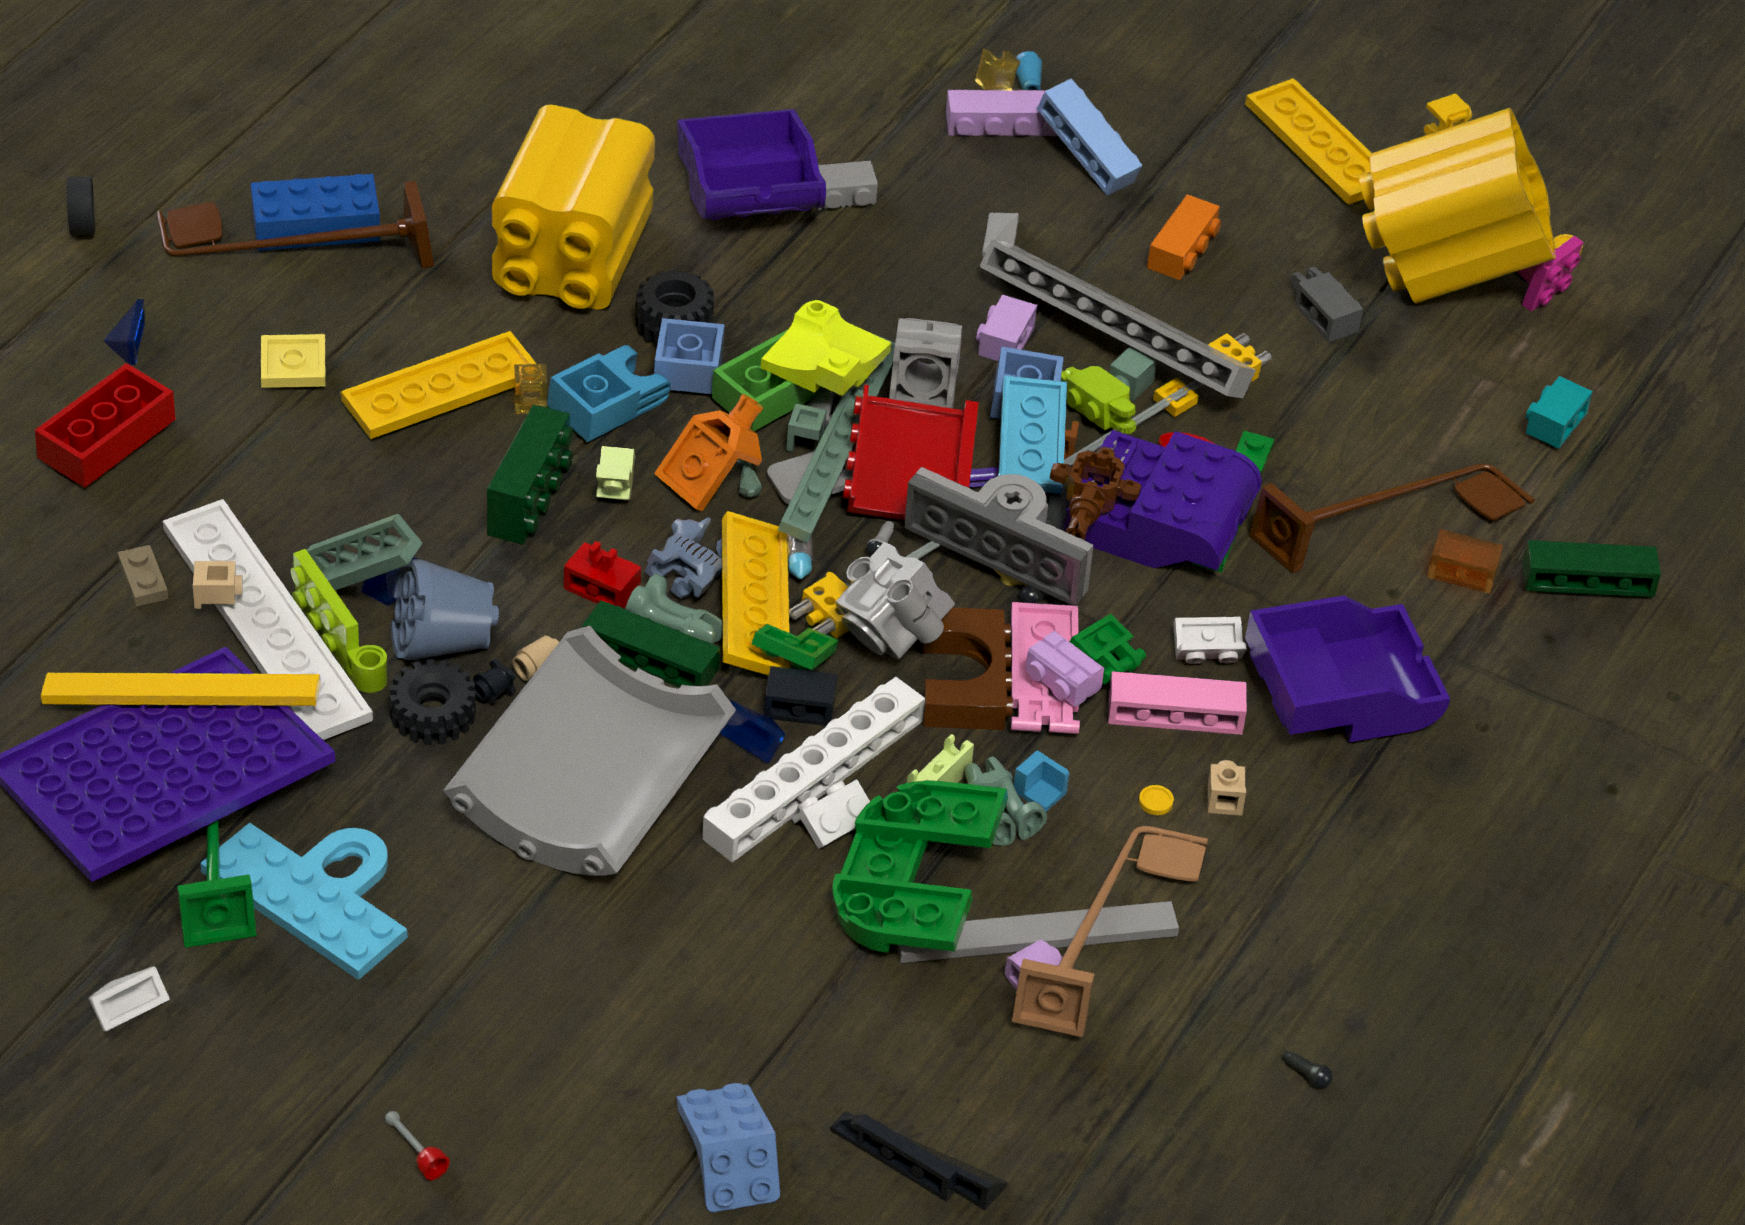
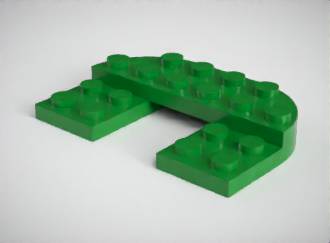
(876, 886)

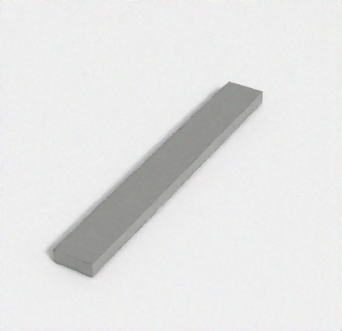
(1056, 929)

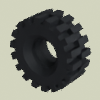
(428, 684)

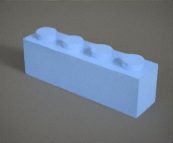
(1089, 137)

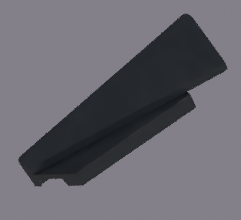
(919, 1163)

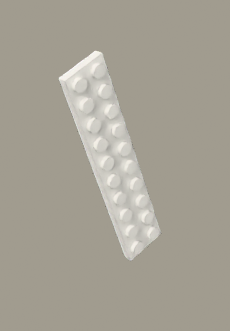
(269, 618)

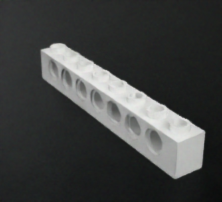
(812, 768)

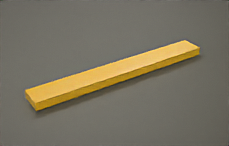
(181, 689)

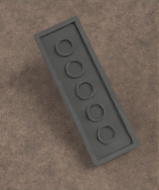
(1002, 530)

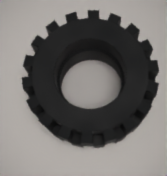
(672, 297)

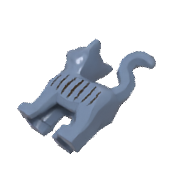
(687, 558)

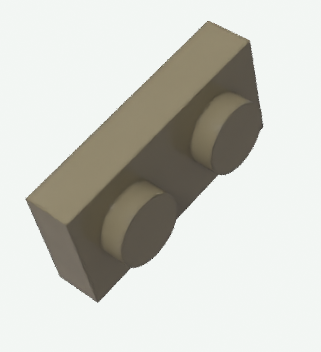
(142, 575)

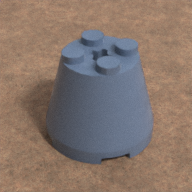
(440, 612)

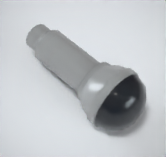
(883, 536)

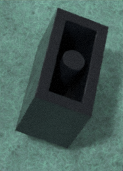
(800, 696)

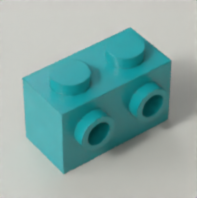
(1558, 411)

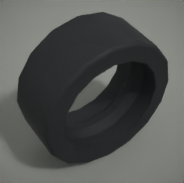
(80, 205)

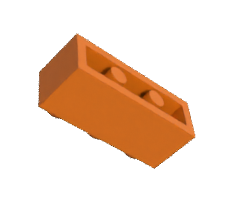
(1184, 237)

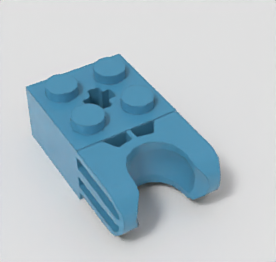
(605, 392)

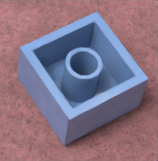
(689, 354)
(1026, 365)

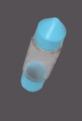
(799, 556)

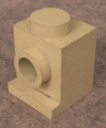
(216, 583)
(1226, 780)

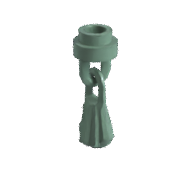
(749, 482)

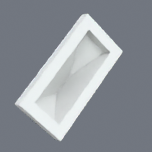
(128, 997)

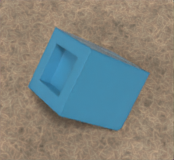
(1041, 780)

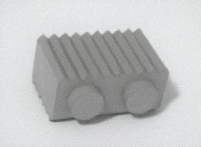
(849, 184)

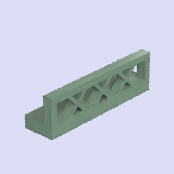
(371, 559)

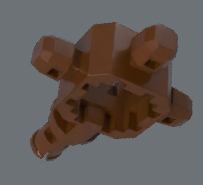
(1088, 499)

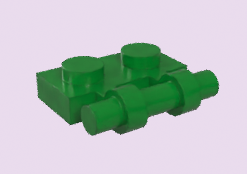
(1105, 639)

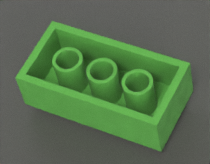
(746, 377)

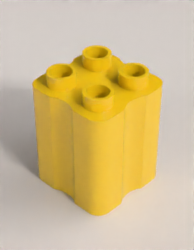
(573, 207)
(1457, 207)

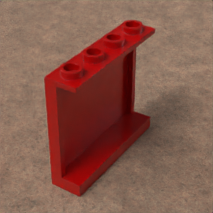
(898, 440)

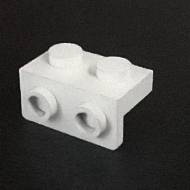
(1208, 639)
(833, 814)

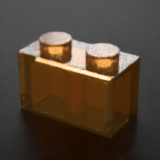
(1465, 561)

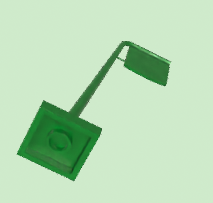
(217, 907)

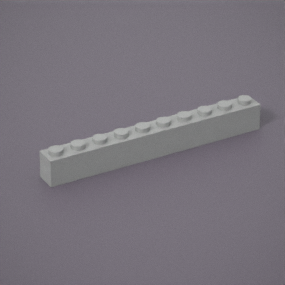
(1118, 319)

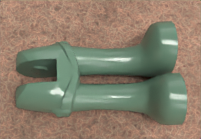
(654, 604)
(1022, 818)

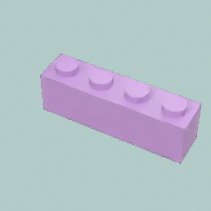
(996, 113)

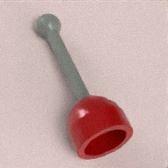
(430, 1160)

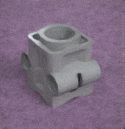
(920, 381)
(892, 602)

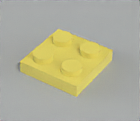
(293, 360)

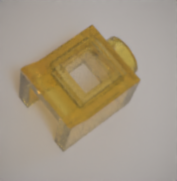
(997, 72)
(529, 386)

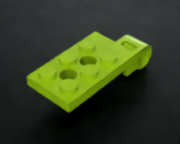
(336, 625)

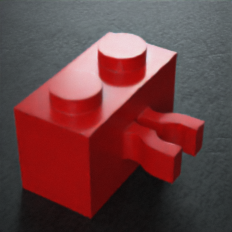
(601, 575)

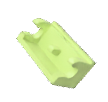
(947, 765)

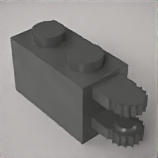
(1326, 304)

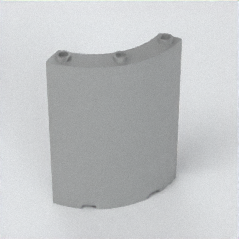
(586, 758)

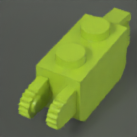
(1100, 398)

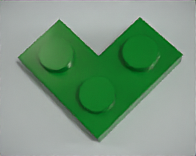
(803, 651)

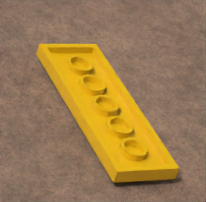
(1313, 136)
(436, 385)
(752, 589)

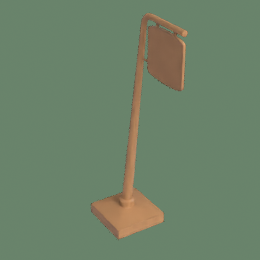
(1060, 996)

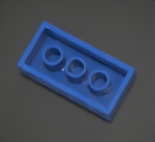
(314, 207)

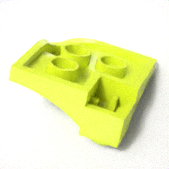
(825, 351)

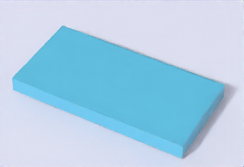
(1032, 429)

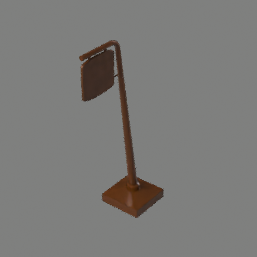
(203, 224)
(1286, 528)

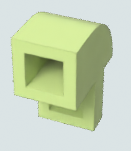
(615, 473)

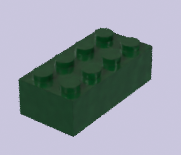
(529, 474)

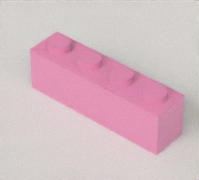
(1177, 703)

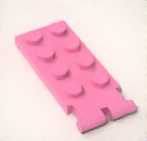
(1034, 699)

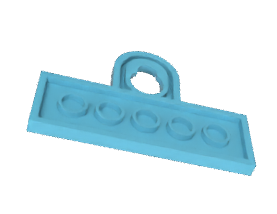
(313, 905)

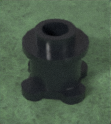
(494, 682)

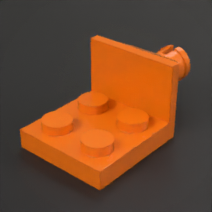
(710, 450)

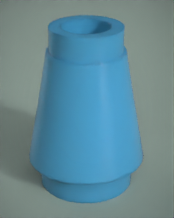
(1029, 70)

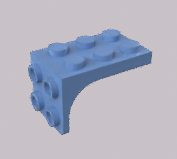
(732, 1145)

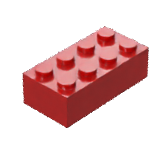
(105, 425)

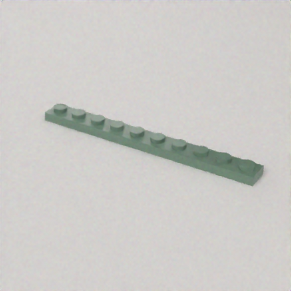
(829, 459)

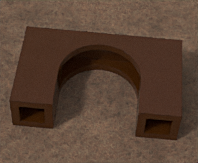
(977, 701)

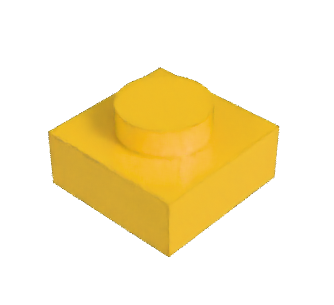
(1181, 405)

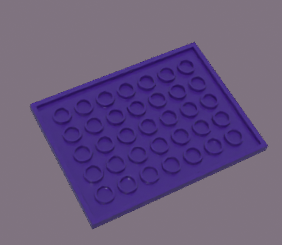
(154, 773)

